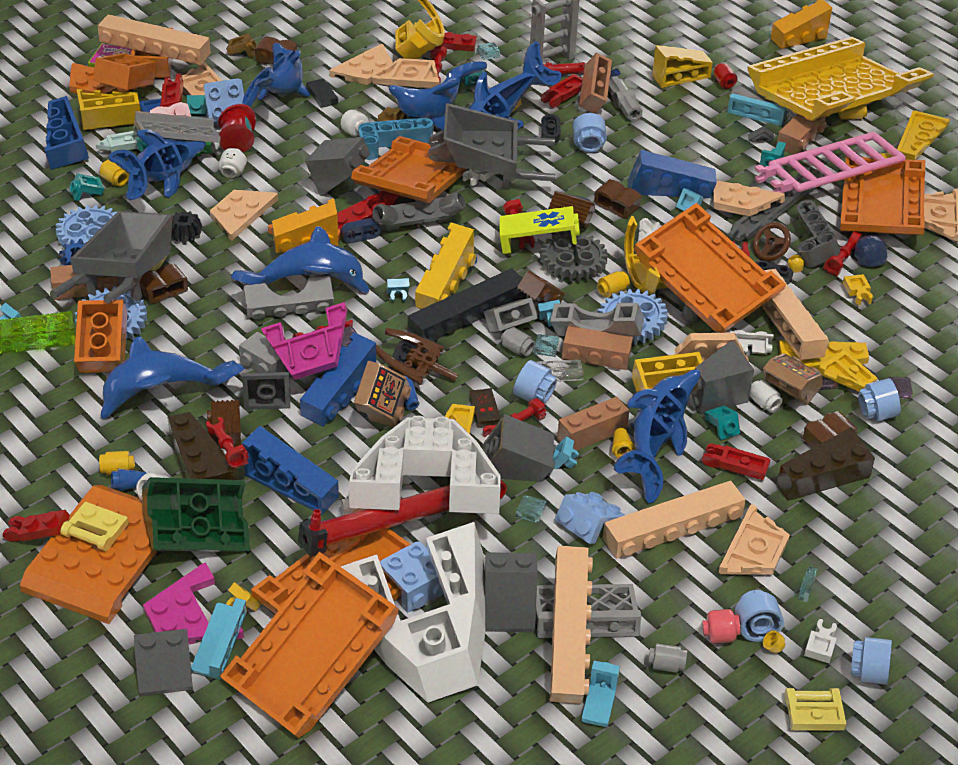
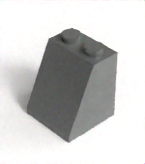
(335, 161)
(723, 380)
(520, 450)
(510, 592)

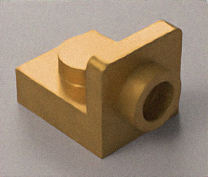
(242, 44)
(391, 114)

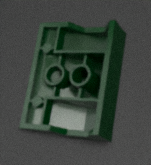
(195, 515)

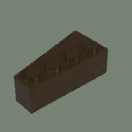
(197, 451)
(826, 466)

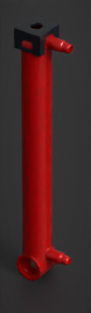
(317, 535)

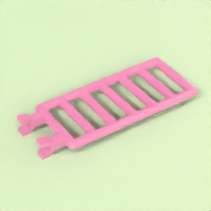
(790, 183)

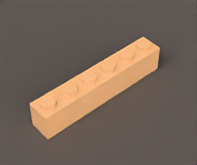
(154, 39)
(796, 324)
(673, 519)
(569, 625)

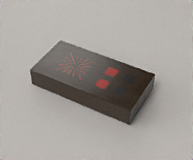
(485, 407)

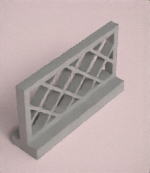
(177, 126)
(605, 623)

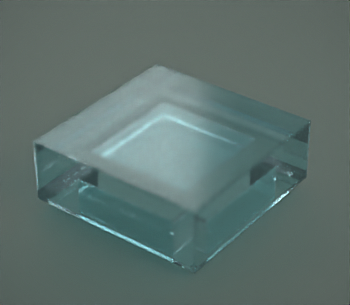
(488, 51)
(546, 345)
(531, 508)
(807, 584)

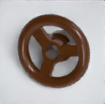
(780, 245)

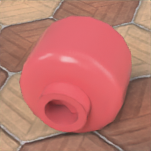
(721, 626)

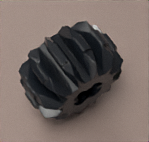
(185, 227)

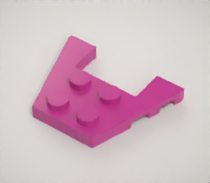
(313, 350)
(178, 608)

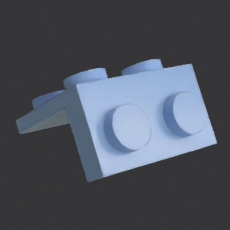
(221, 95)
(586, 514)
(414, 575)

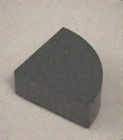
(761, 134)

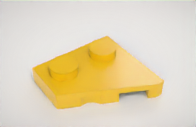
(847, 371)

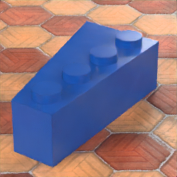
(63, 136)
(667, 176)
(339, 383)
(288, 471)

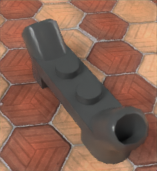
(440, 209)

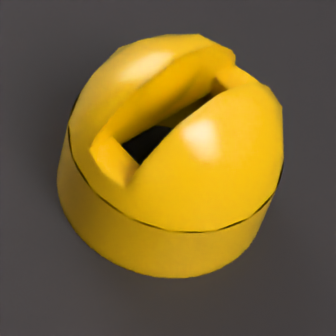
(796, 263)
(774, 641)

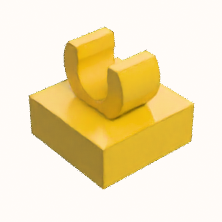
(241, 593)

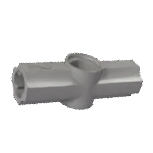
(624, 99)

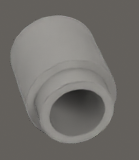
(518, 342)
(667, 658)

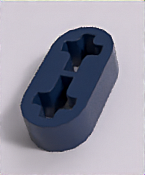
(360, 230)

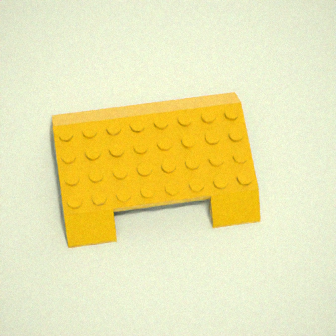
(830, 79)

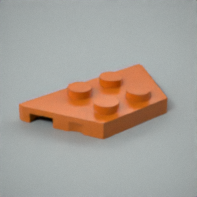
(82, 78)

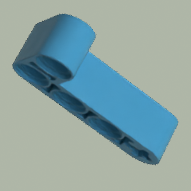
(384, 132)

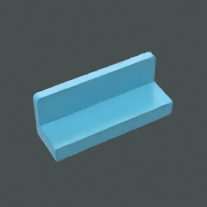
(757, 109)
(219, 639)

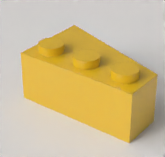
(650, 371)

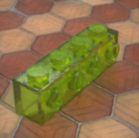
(37, 332)

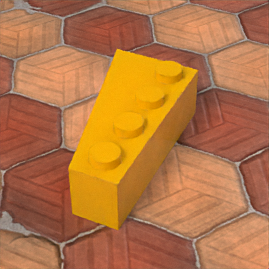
(448, 267)

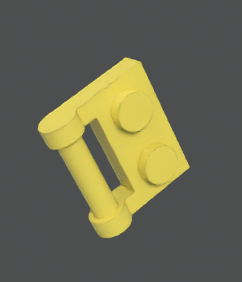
(96, 520)
(822, 714)

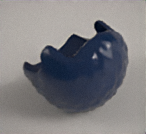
(870, 251)

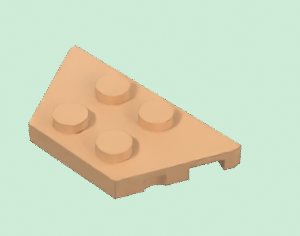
(364, 66)
(409, 72)
(195, 79)
(743, 199)
(240, 210)
(942, 213)
(707, 343)
(755, 546)

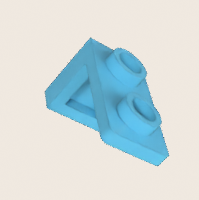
(601, 693)

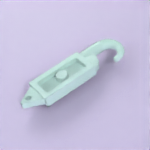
(119, 142)

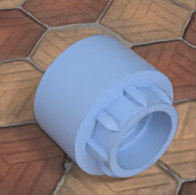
(589, 132)
(535, 382)
(880, 400)
(758, 615)
(871, 660)

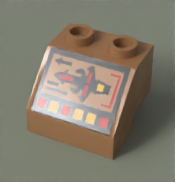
(793, 377)
(382, 394)

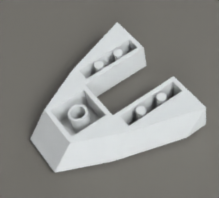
(426, 449)
(442, 647)

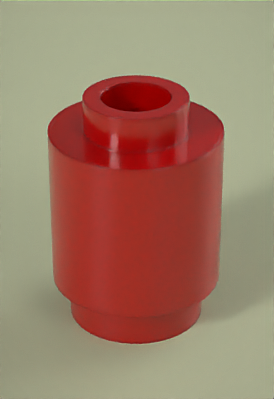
(725, 76)

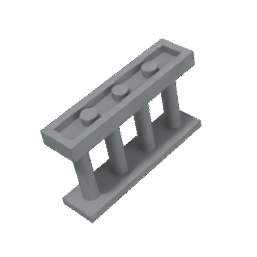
(568, 28)

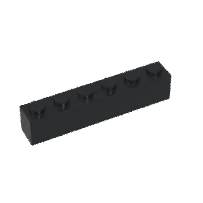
(465, 306)

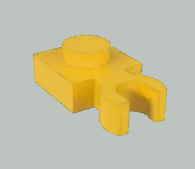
(859, 287)

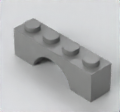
(263, 302)
(623, 319)

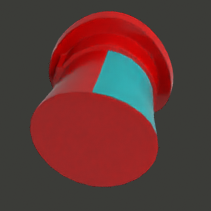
(237, 127)

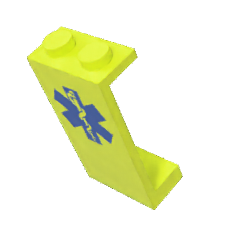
(538, 223)

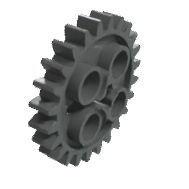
(587, 254)

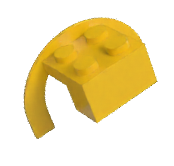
(417, 39)
(641, 276)

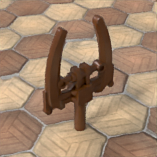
(425, 362)

